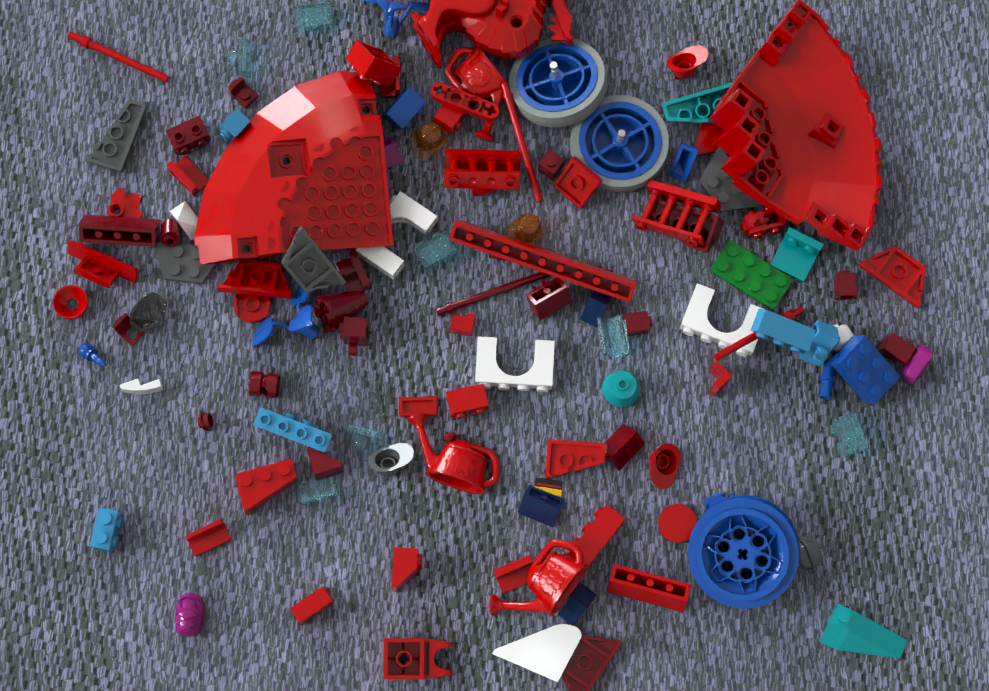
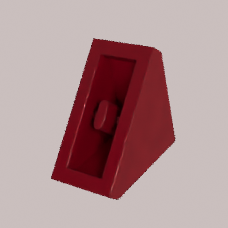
(896, 349)
(323, 465)

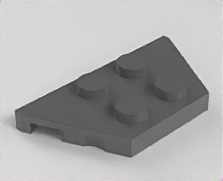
(720, 186)
(182, 263)
(309, 264)

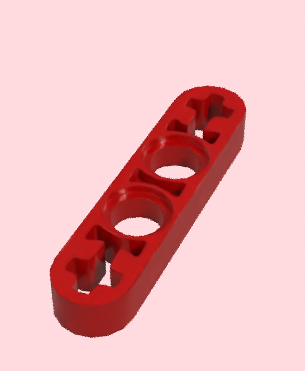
(463, 104)

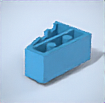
(783, 331)

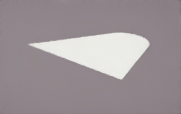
(543, 651)

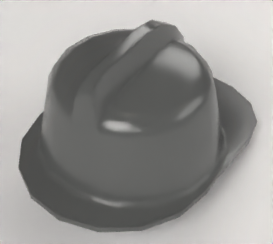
(390, 459)
(809, 554)

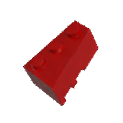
(264, 483)

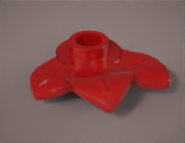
(126, 203)

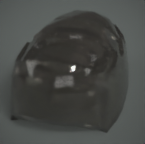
(147, 312)

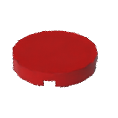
(255, 310)
(677, 523)

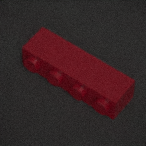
(119, 230)

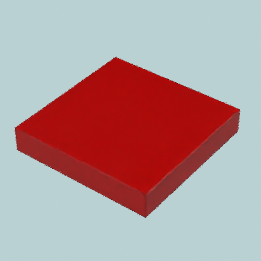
(577, 182)

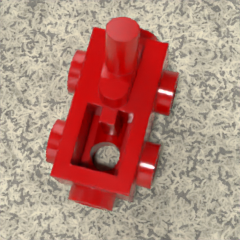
(757, 224)

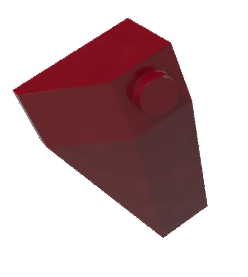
(710, 231)

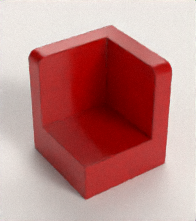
(462, 325)

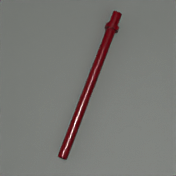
(449, 307)

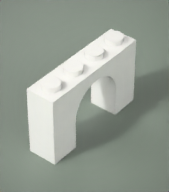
(402, 210)
(697, 322)
(538, 377)

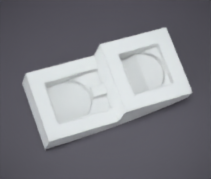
(136, 387)

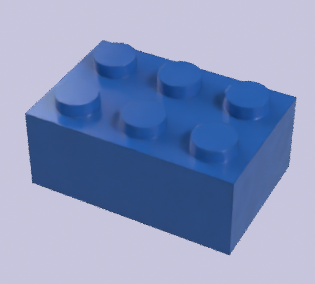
(864, 369)

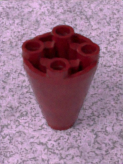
(335, 306)

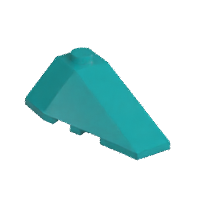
(694, 107)
(857, 634)

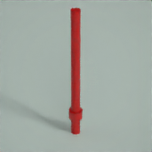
(87, 42)
(752, 337)

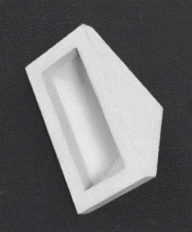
(186, 218)

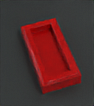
(413, 405)

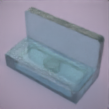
(613, 336)
(314, 491)

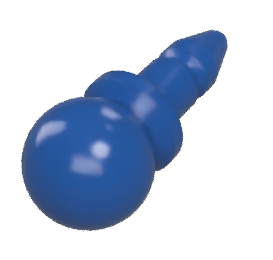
(87, 351)

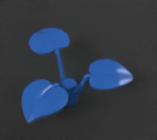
(392, 22)
(300, 324)

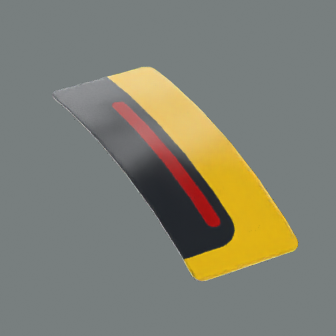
(551, 486)

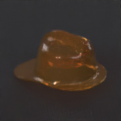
(428, 139)
(526, 228)

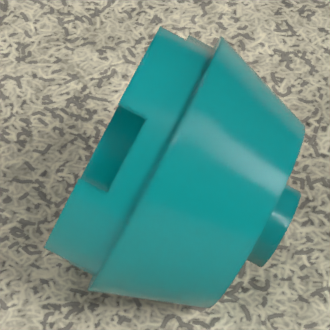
(621, 388)

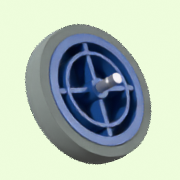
(558, 83)
(622, 143)

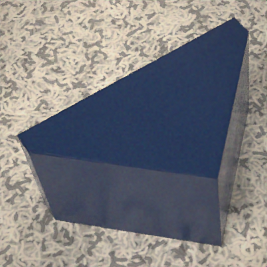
(595, 307)
(577, 604)

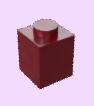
(551, 165)
(845, 285)
(637, 323)

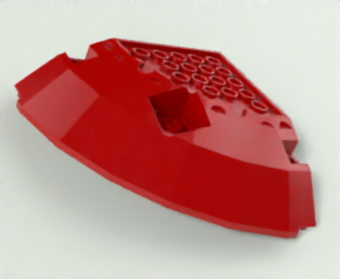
(329, 187)

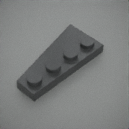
(119, 138)

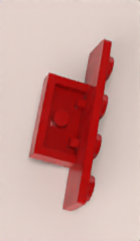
(100, 267)

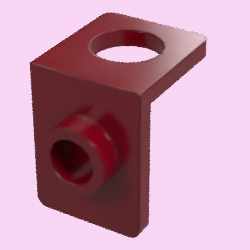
(122, 325)

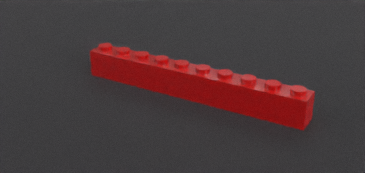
(542, 260)

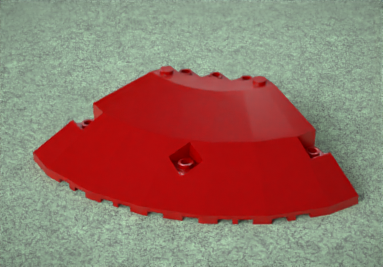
(780, 134)

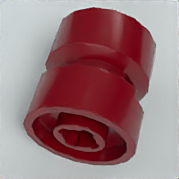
(264, 384)

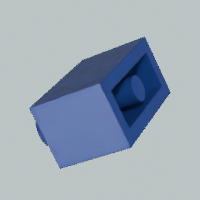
(404, 108)

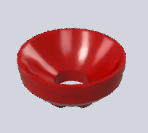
(66, 294)

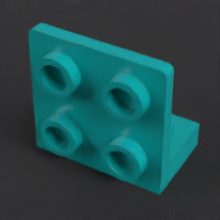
(796, 254)

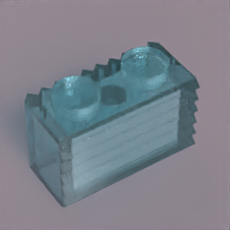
(313, 16)
(435, 250)
(849, 434)

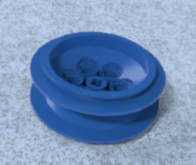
(756, 518)

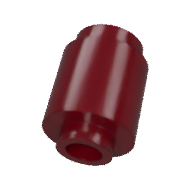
(170, 232)

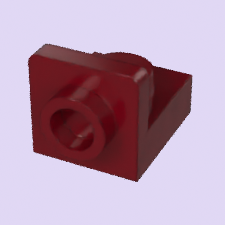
(242, 92)

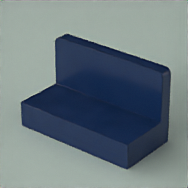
(541, 506)

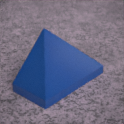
(683, 162)

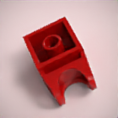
(421, 658)

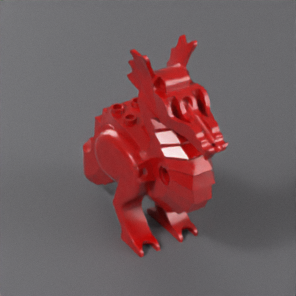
(494, 26)

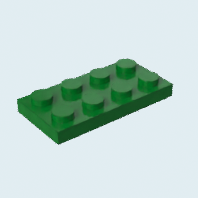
(751, 275)

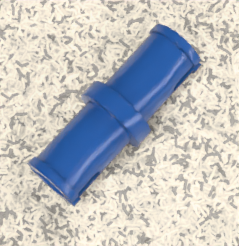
(827, 381)

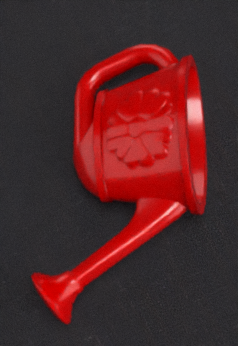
(478, 79)
(460, 462)
(550, 579)

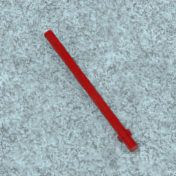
(507, 95)

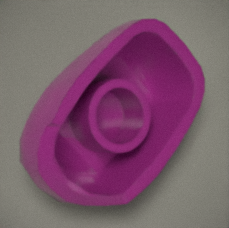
(919, 362)
(189, 615)

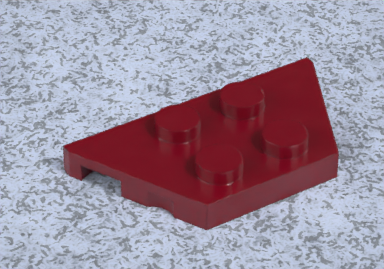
(588, 662)

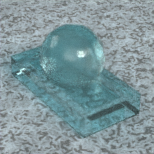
(242, 57)
(362, 436)

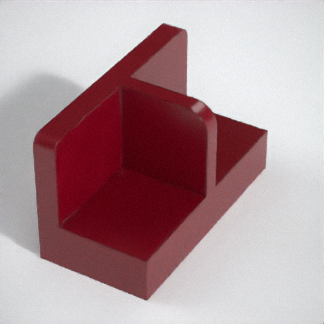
(353, 273)

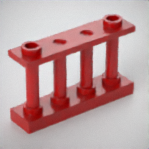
(482, 160)
(674, 195)

